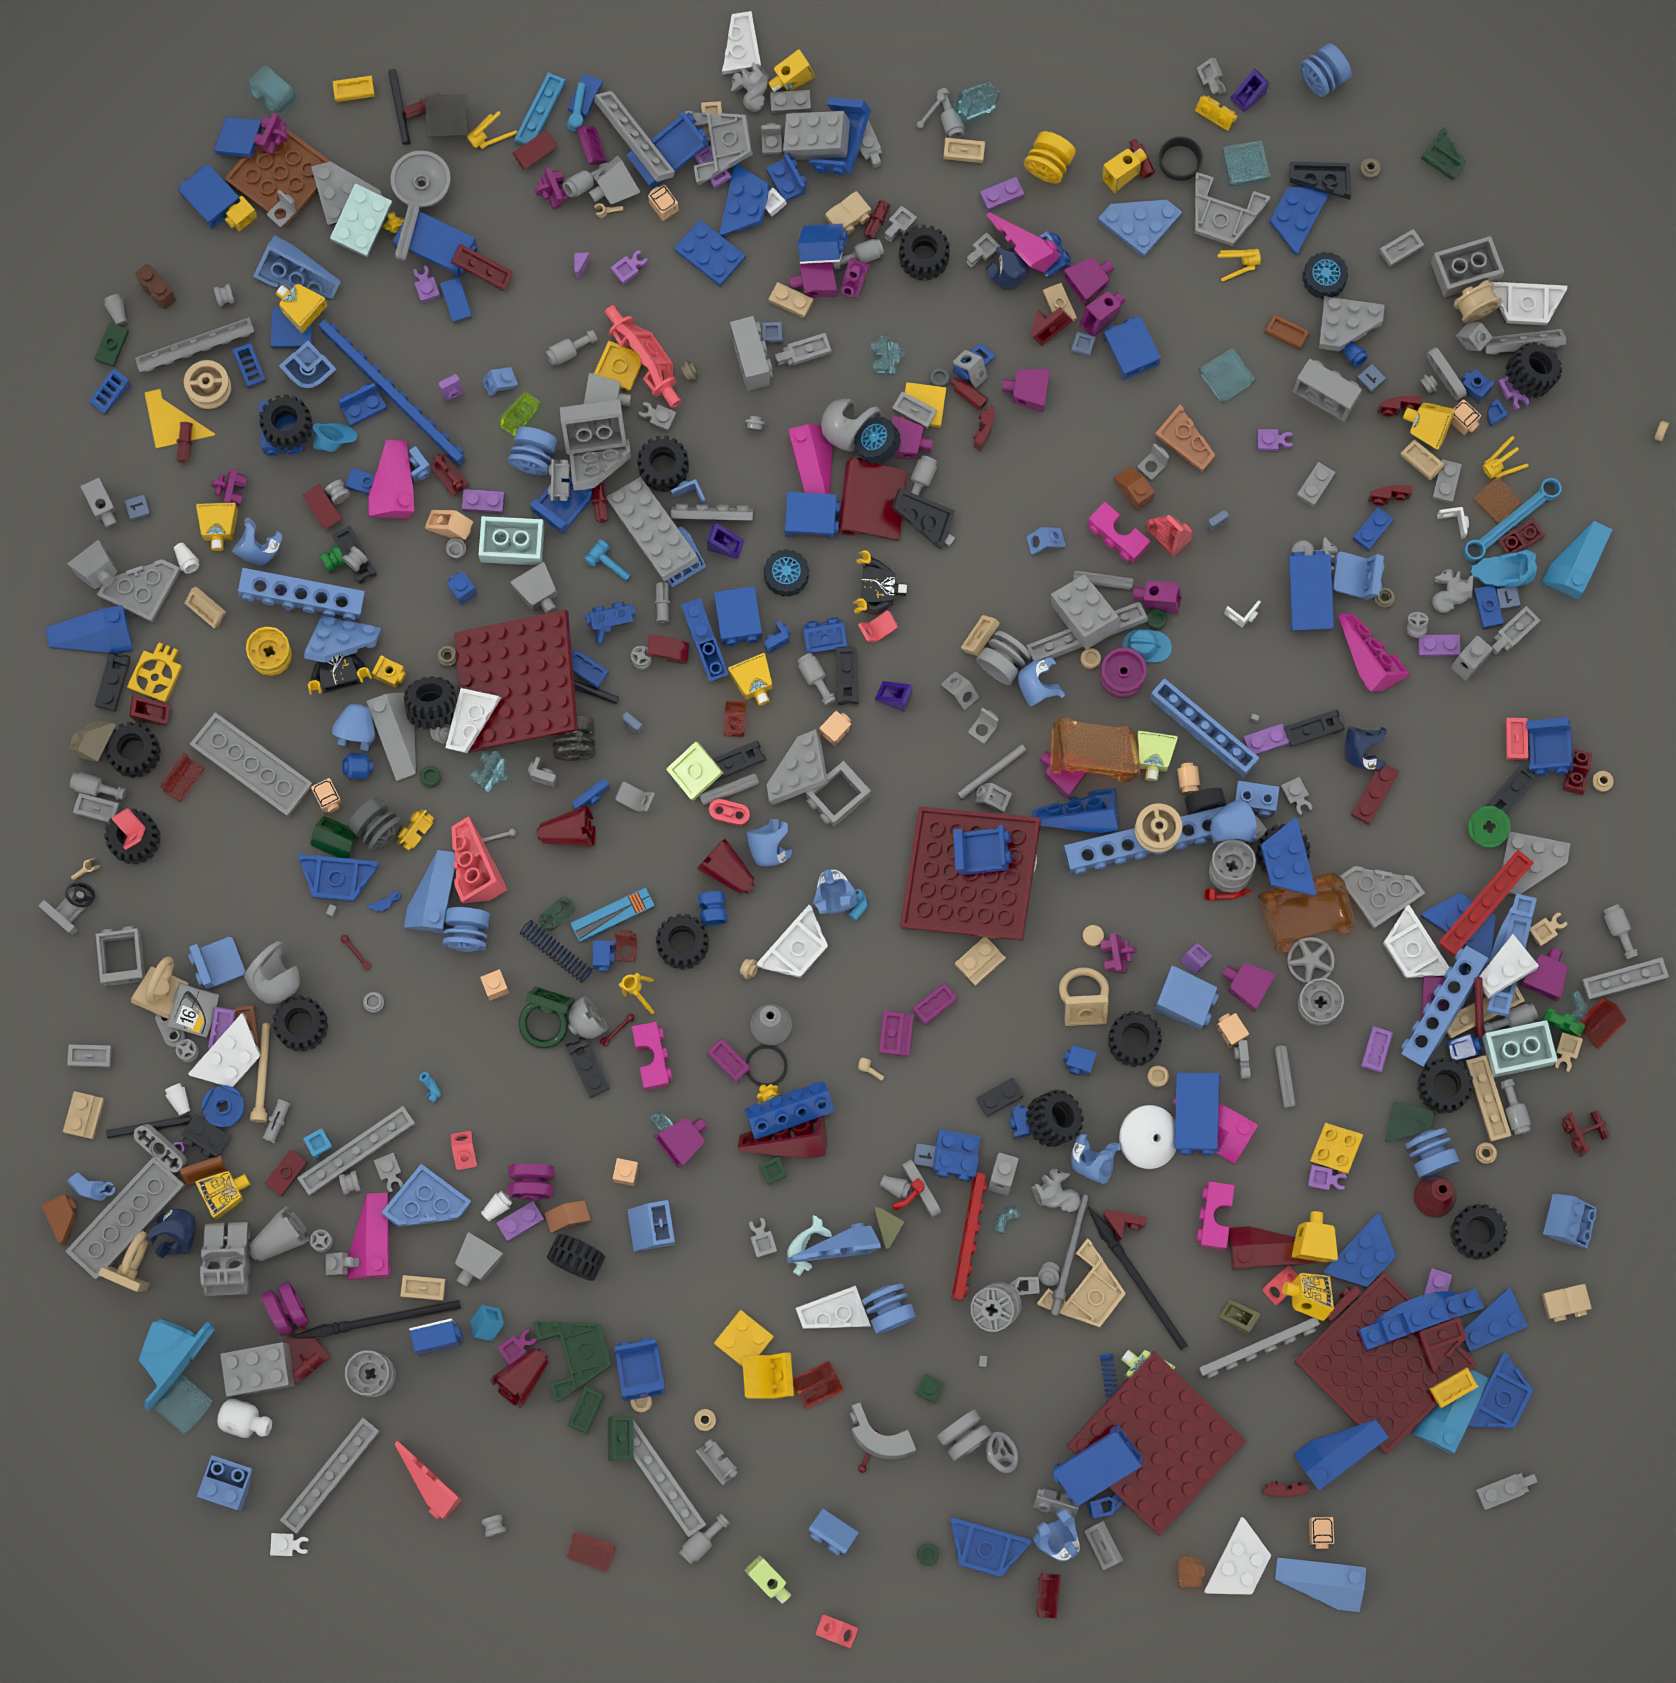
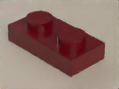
(1347, 1296)

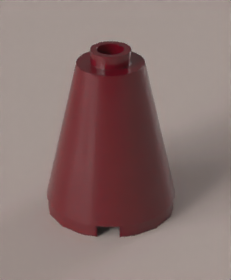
(569, 829)
(727, 868)
(1435, 1196)
(521, 1377)

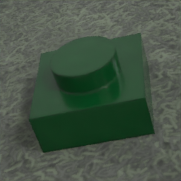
(773, 1170)
(929, 1388)

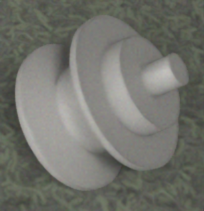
(440, 734)
(1049, 1274)

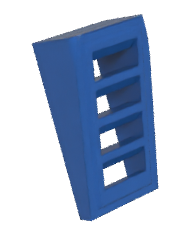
(244, 349)
(962, 373)
(104, 387)

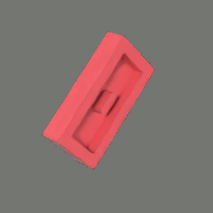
(1516, 739)

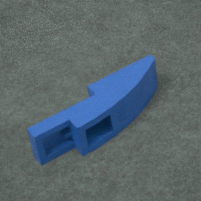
(704, 639)

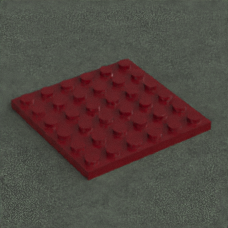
(531, 672)
(969, 904)
(1381, 1382)
(1173, 1432)

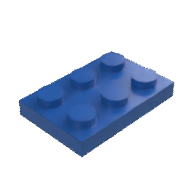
(710, 253)

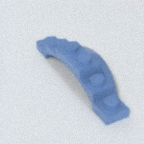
(1518, 923)

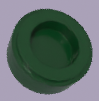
(1156, 619)
(430, 776)
(927, 1554)

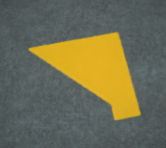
(166, 421)

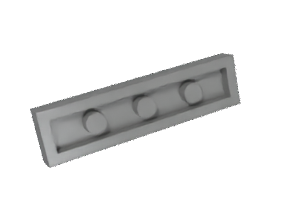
(1513, 342)
(721, 512)
(1625, 978)

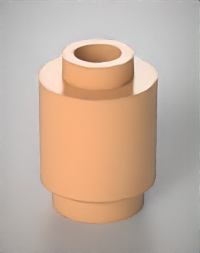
(1188, 778)

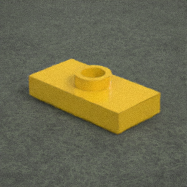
(353, 88)
(1453, 1387)

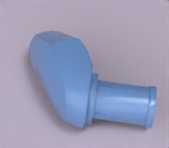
(90, 1189)

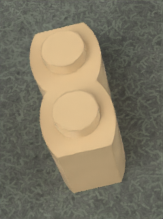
(849, 212)
(1566, 1302)

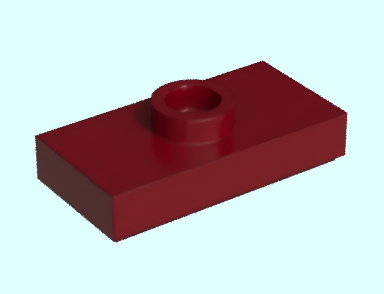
(286, 1172)

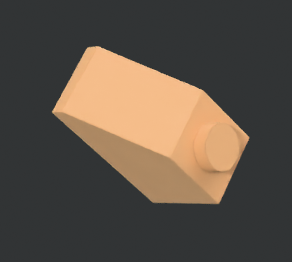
(449, 524)

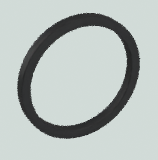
(774, 1048)

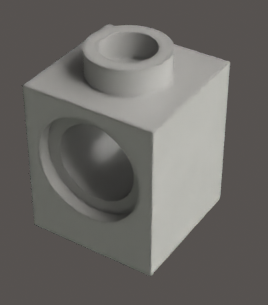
(1474, 336)

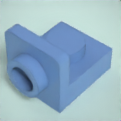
(419, 462)

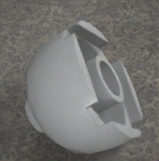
(585, 1019)

